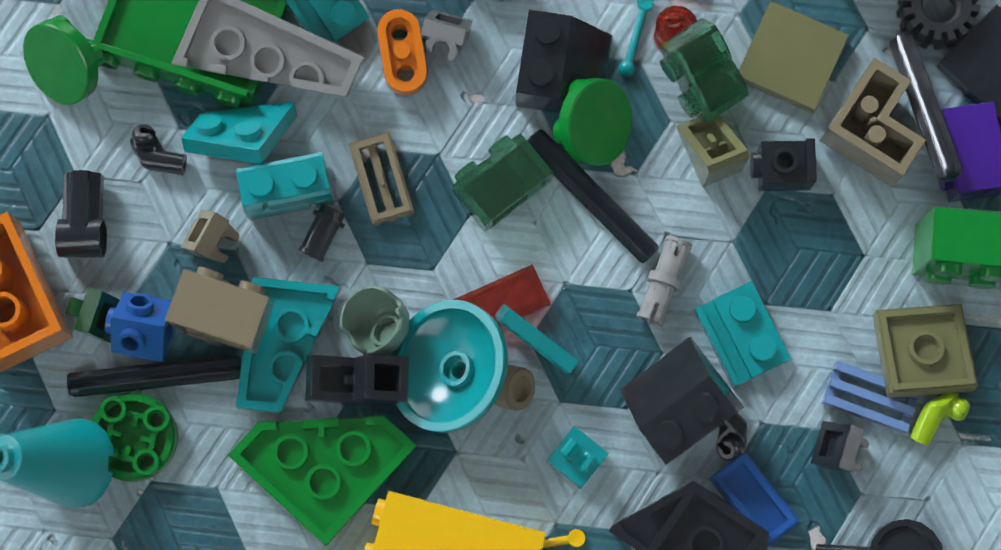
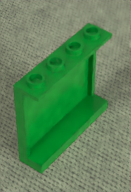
(147, 36)

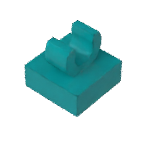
(577, 457)

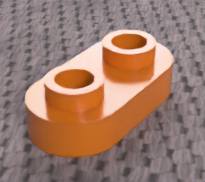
(402, 54)

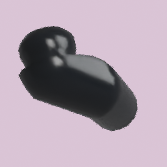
(151, 153)
(732, 438)

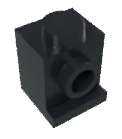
(772, 177)

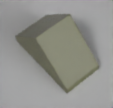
(713, 149)

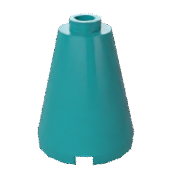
(58, 462)

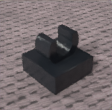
(838, 447)

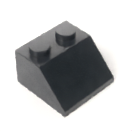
(556, 54)
(679, 400)

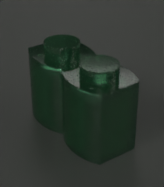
(703, 71)
(501, 181)

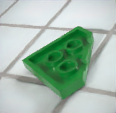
(323, 466)

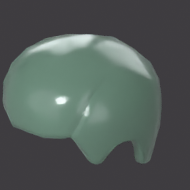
(375, 320)

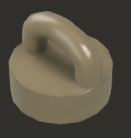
(517, 389)

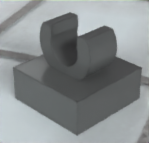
(445, 28)

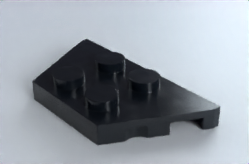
(690, 521)

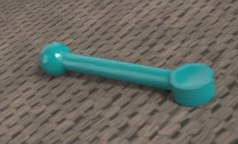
(627, 67)

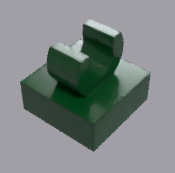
(92, 313)

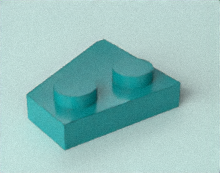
(240, 133)

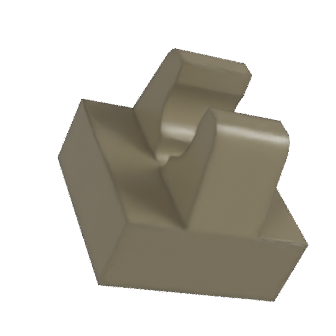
(205, 234)

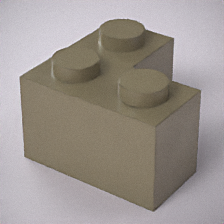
(865, 130)
(218, 311)

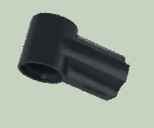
(82, 229)

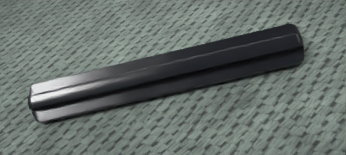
(926, 108)
(594, 197)
(154, 375)

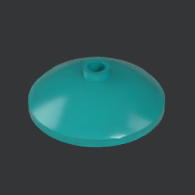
(438, 347)

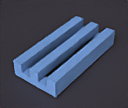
(907, 410)

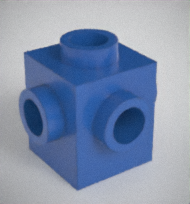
(140, 326)

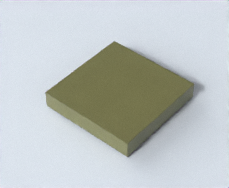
(792, 56)
(924, 350)

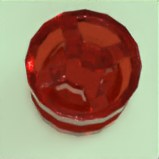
(671, 16)

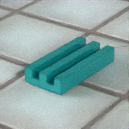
(536, 339)

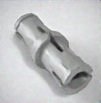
(664, 281)

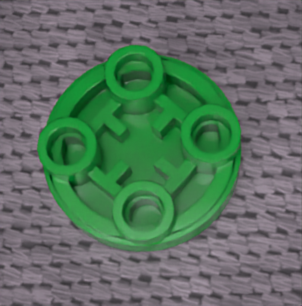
(62, 60)
(594, 121)
(140, 433)

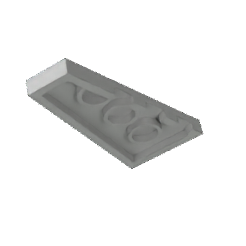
(259, 46)

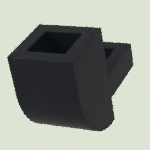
(357, 380)

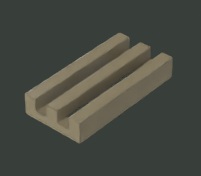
(391, 213)

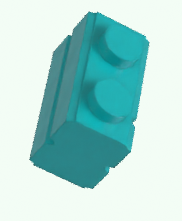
(284, 186)

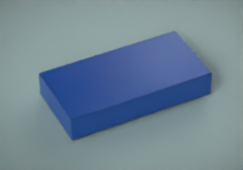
(753, 495)

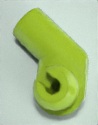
(936, 411)

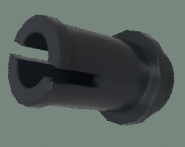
(322, 232)

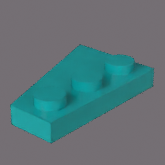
(288, 339)

